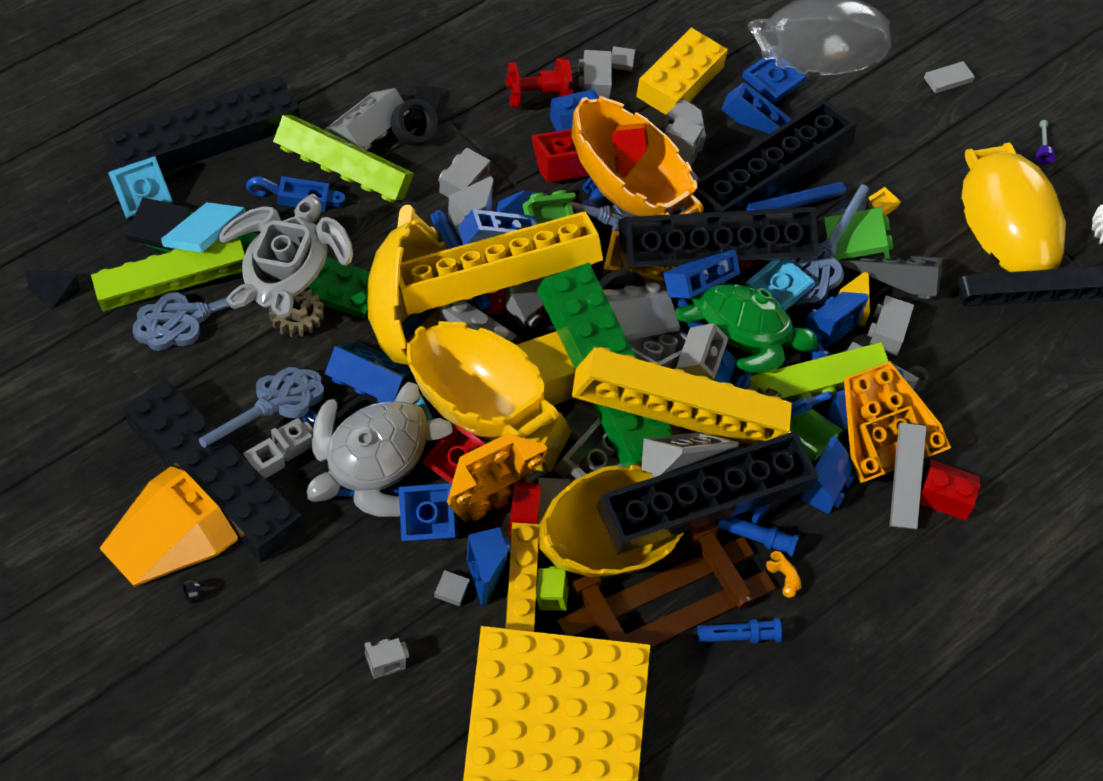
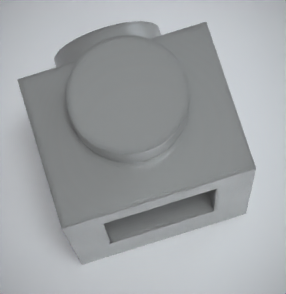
(293, 438)
(266, 457)
(386, 657)

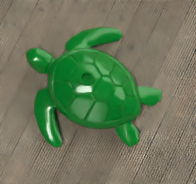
(751, 323)

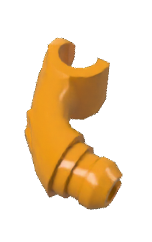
(792, 579)

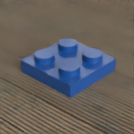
(773, 80)

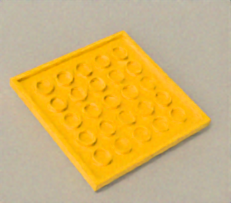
(556, 708)

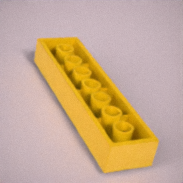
(498, 262)
(680, 398)

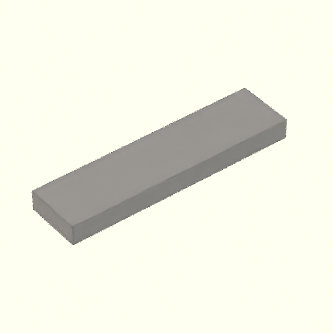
(907, 476)

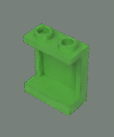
(549, 207)
(863, 234)
(814, 432)

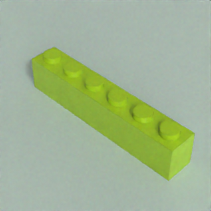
(343, 157)
(166, 273)
(821, 374)

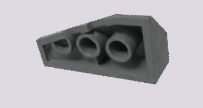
(916, 275)

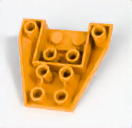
(875, 407)
(488, 475)
(168, 529)

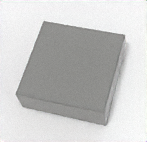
(622, 58)
(452, 588)

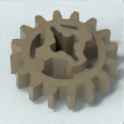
(299, 319)

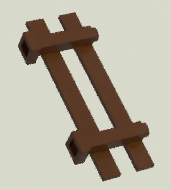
(714, 560)

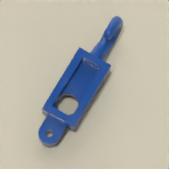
(294, 190)

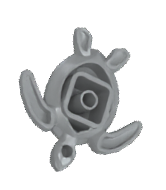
(284, 254)
(372, 449)

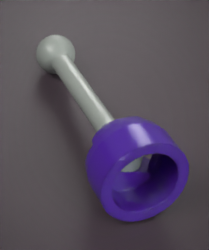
(1047, 151)

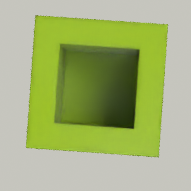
(552, 589)

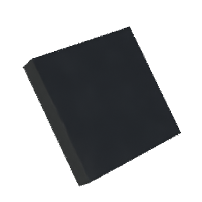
(154, 221)

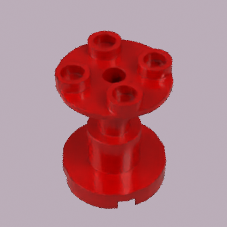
(548, 81)

